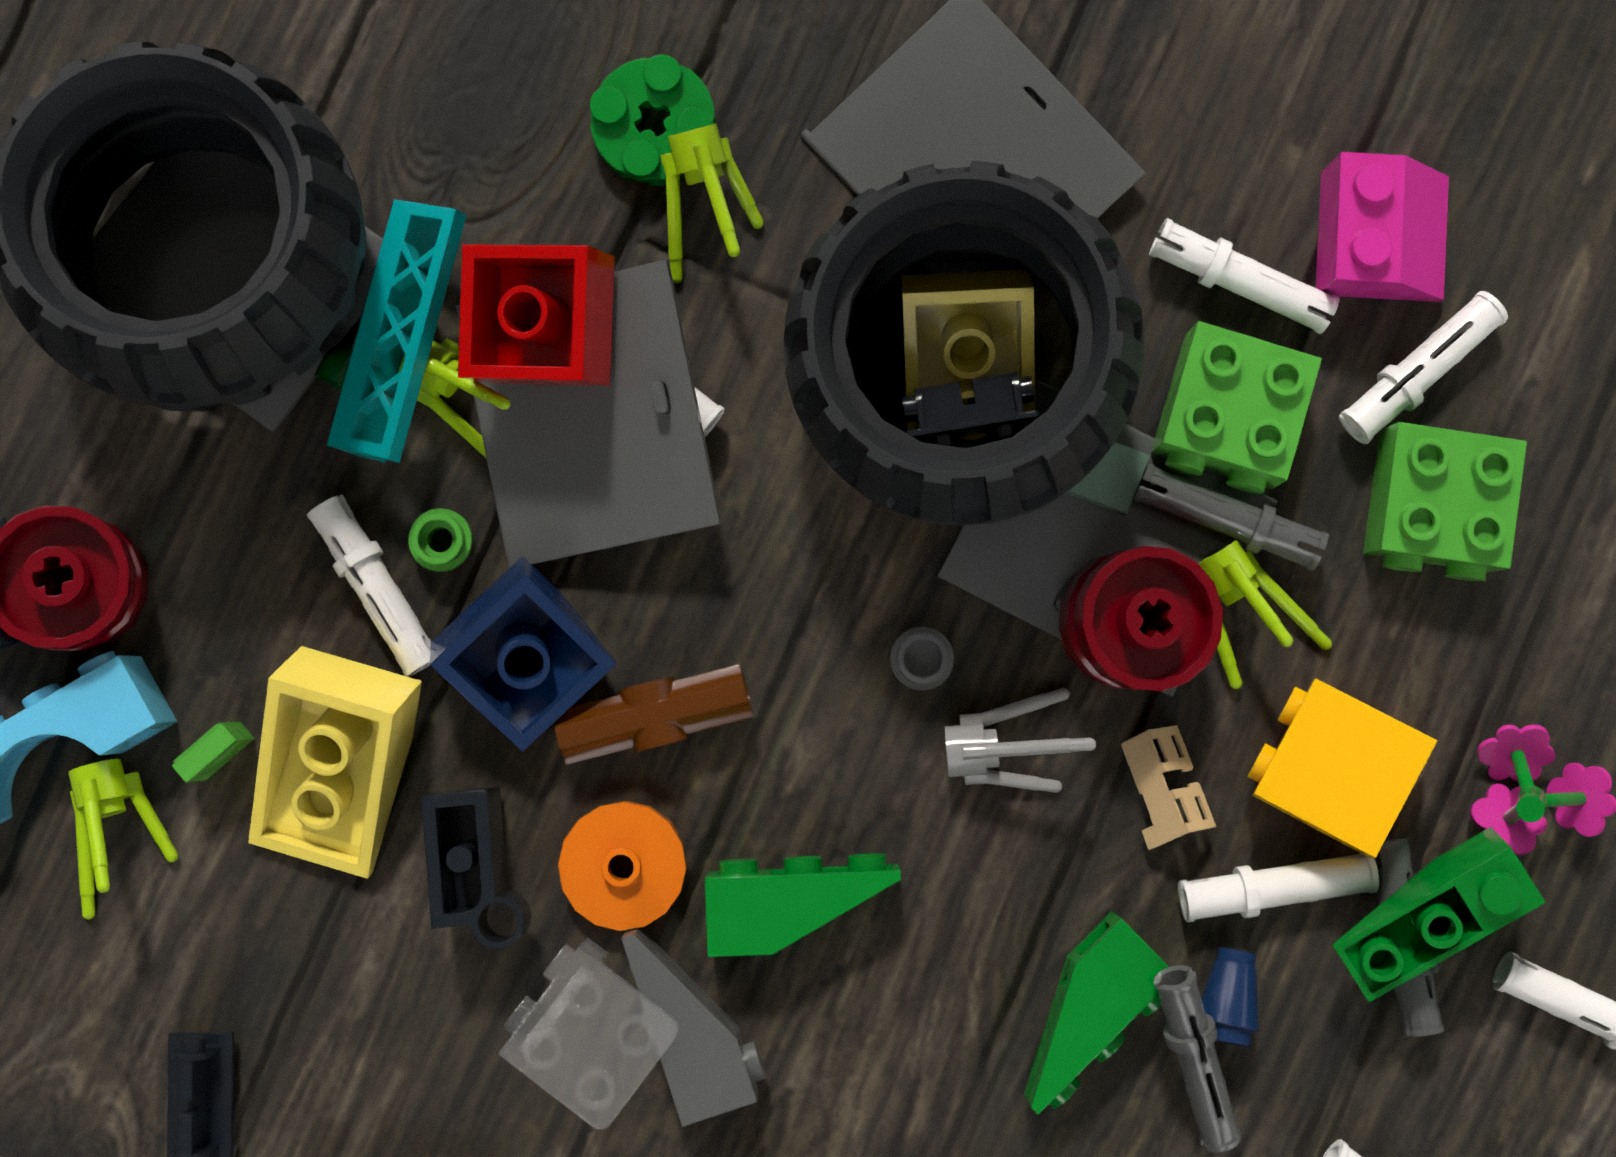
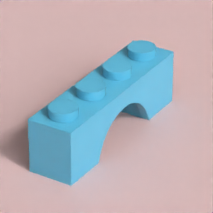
(105, 709)

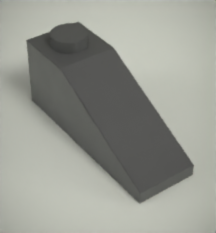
(707, 1061)

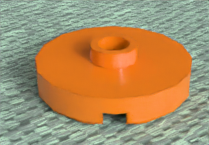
(656, 857)

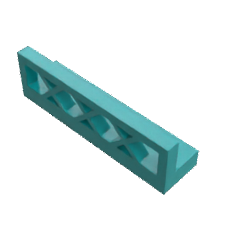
(396, 321)

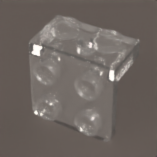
(588, 1035)

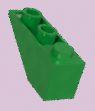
(772, 908)
(1438, 914)
(1097, 996)

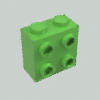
(1235, 408)
(1444, 500)

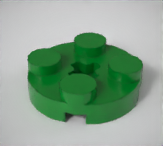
(628, 92)

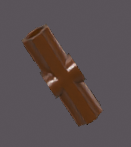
(653, 714)

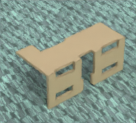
(1150, 782)

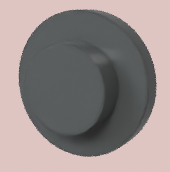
(921, 658)

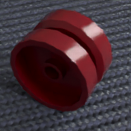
(86, 611)
(1149, 650)

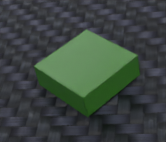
(212, 751)

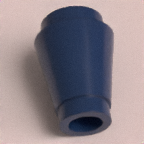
(1232, 996)

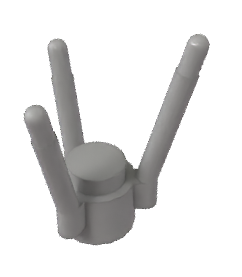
(974, 749)

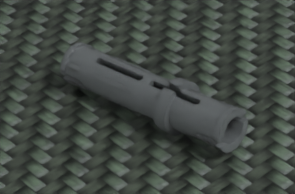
(1232, 517)
(1416, 997)
(1192, 1038)

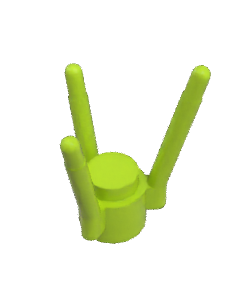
(701, 158)
(442, 378)
(1239, 576)
(98, 794)

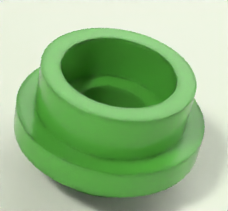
(421, 540)

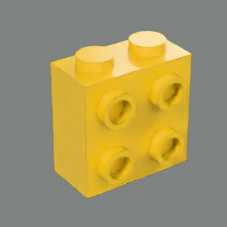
(1341, 766)

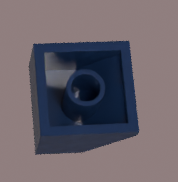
(520, 654)

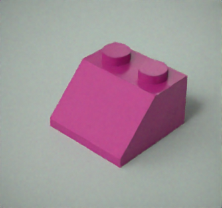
(1382, 228)

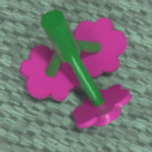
(1518, 814)

